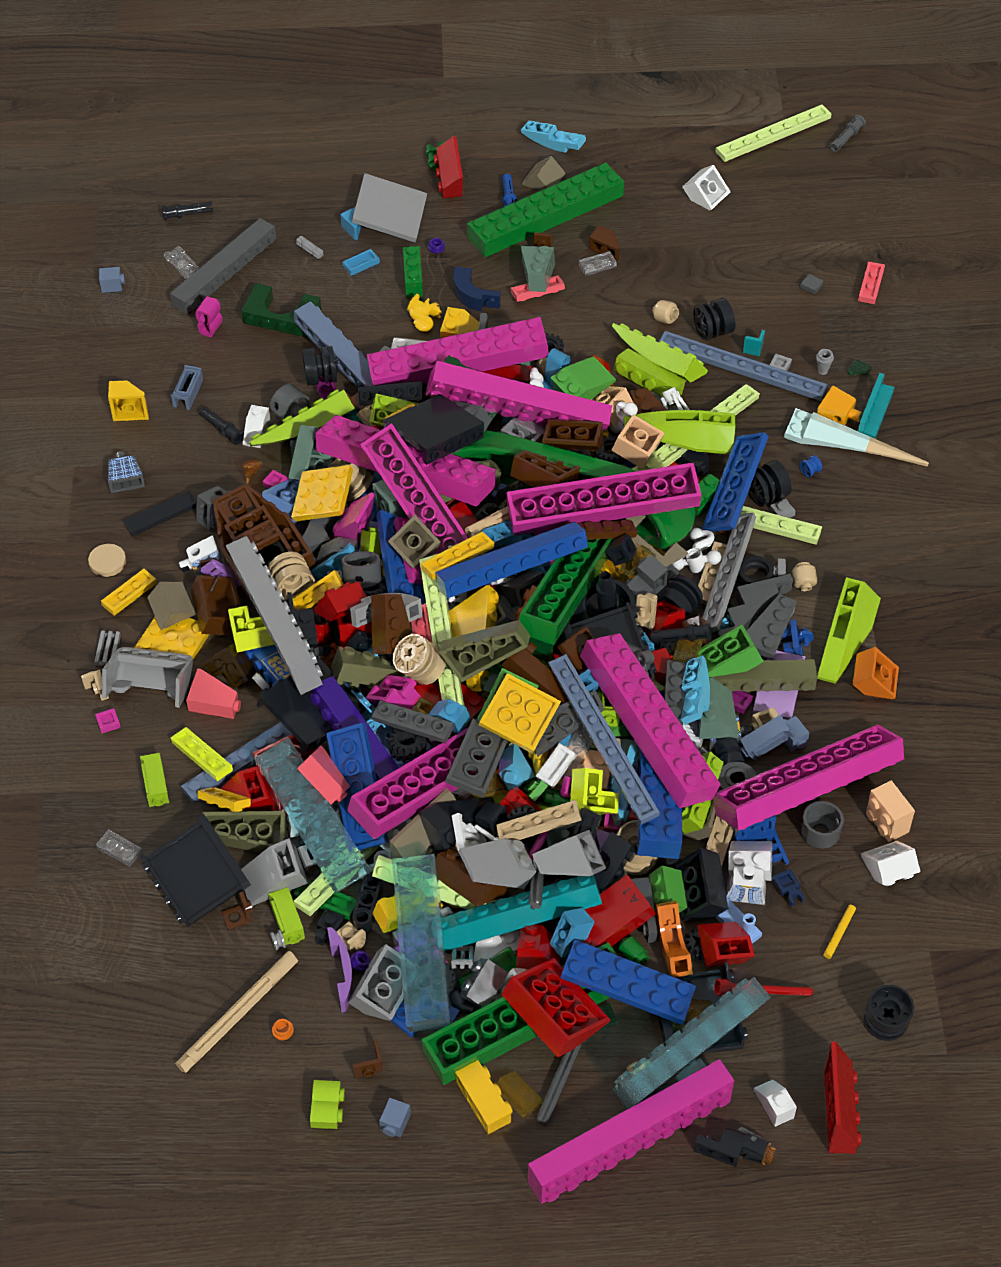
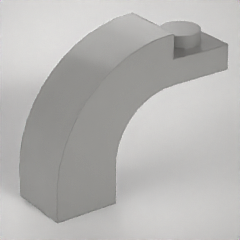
(362, 613)

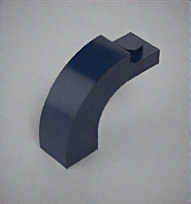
(472, 296)

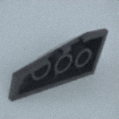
(439, 823)

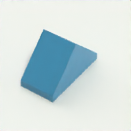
(346, 223)

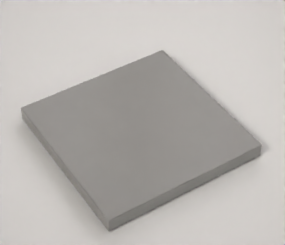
(389, 207)

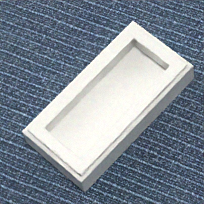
(556, 765)

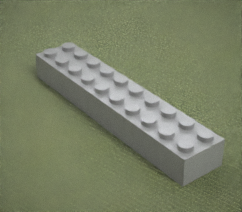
(275, 615)

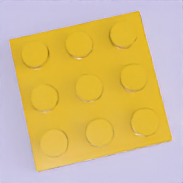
(322, 493)
(179, 638)
(519, 713)

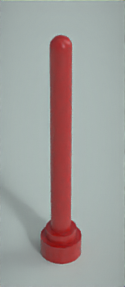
(722, 986)

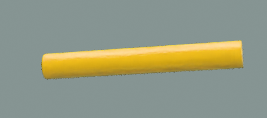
(839, 931)

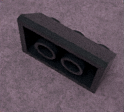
(702, 885)

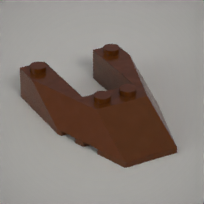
(248, 514)

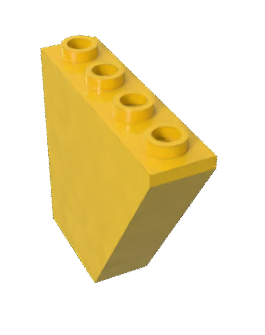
(475, 612)

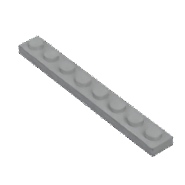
(728, 570)

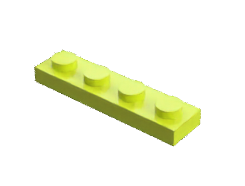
(201, 754)

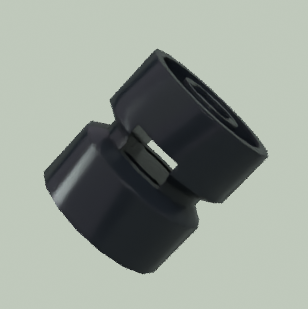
(728, 750)

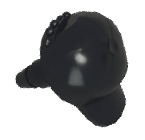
(603, 597)

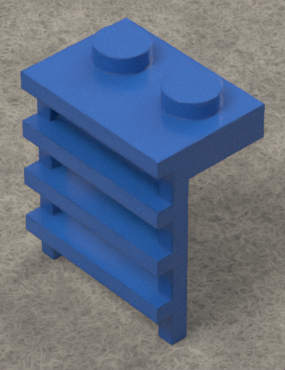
(763, 832)

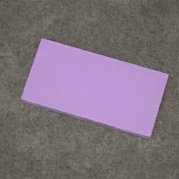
(781, 700)

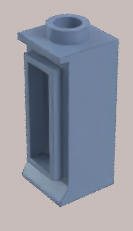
(195, 375)
(766, 737)

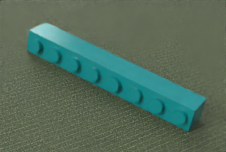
(516, 912)

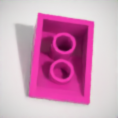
(355, 518)

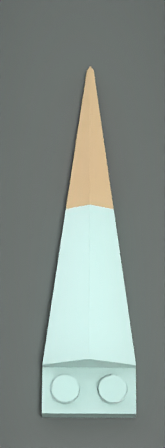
(819, 430)

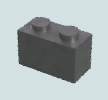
(483, 983)

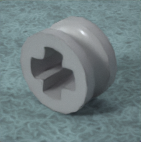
(277, 940)

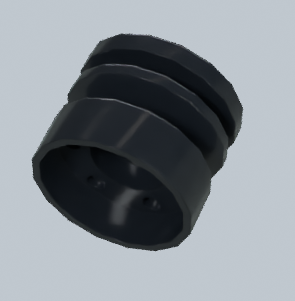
(714, 319)
(319, 365)
(770, 483)
(682, 593)
(891, 1002)

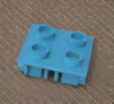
(367, 714)

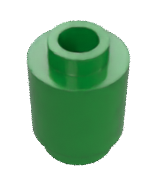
(633, 950)

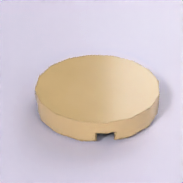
(107, 560)

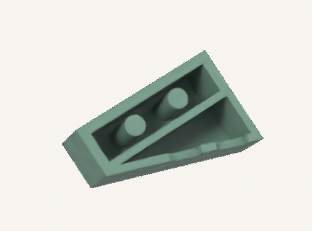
(538, 266)

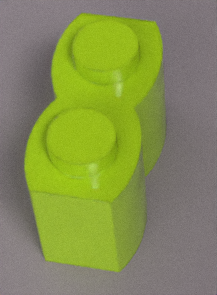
(326, 1103)

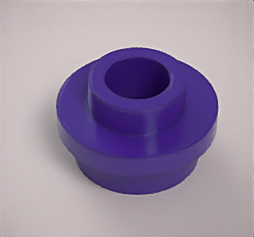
(436, 245)
(360, 960)

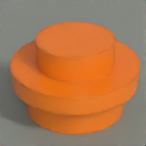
(282, 1029)

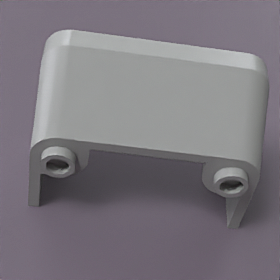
(148, 670)

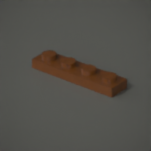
(607, 529)

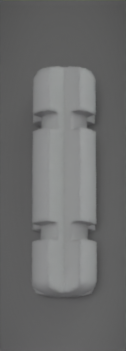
(310, 247)

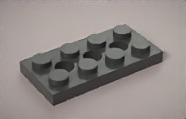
(465, 761)

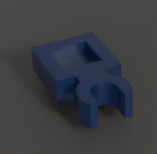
(788, 885)

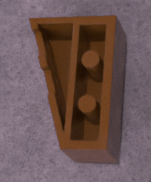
(539, 472)

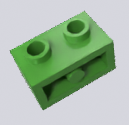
(668, 887)

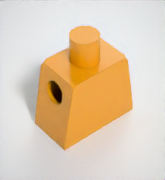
(839, 406)

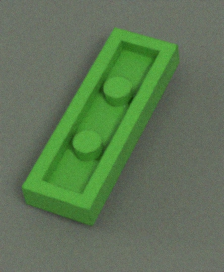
(534, 788)

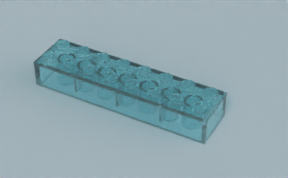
(312, 816)
(421, 943)
(686, 1046)

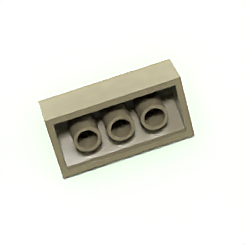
(413, 838)

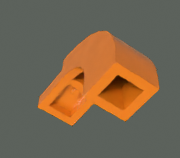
(671, 940)

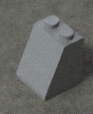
(570, 857)

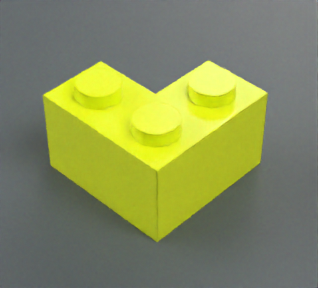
(248, 632)
(588, 792)

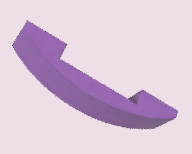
(338, 948)

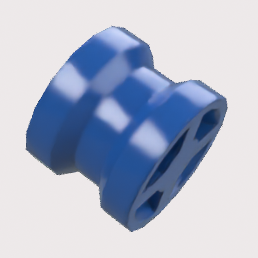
(811, 466)

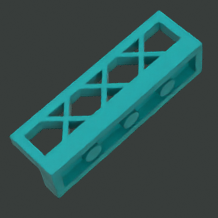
(876, 408)

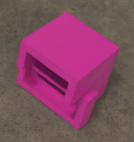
(395, 691)

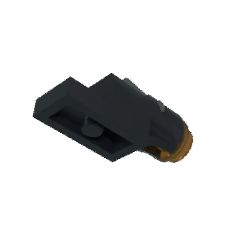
(736, 1144)

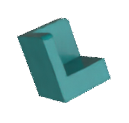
(754, 345)

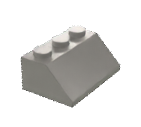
(381, 986)

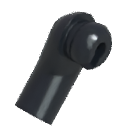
(459, 1003)

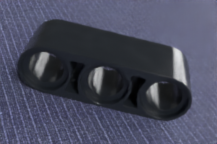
(367, 894)

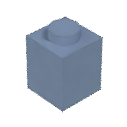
(111, 279)
(801, 735)
(394, 1118)

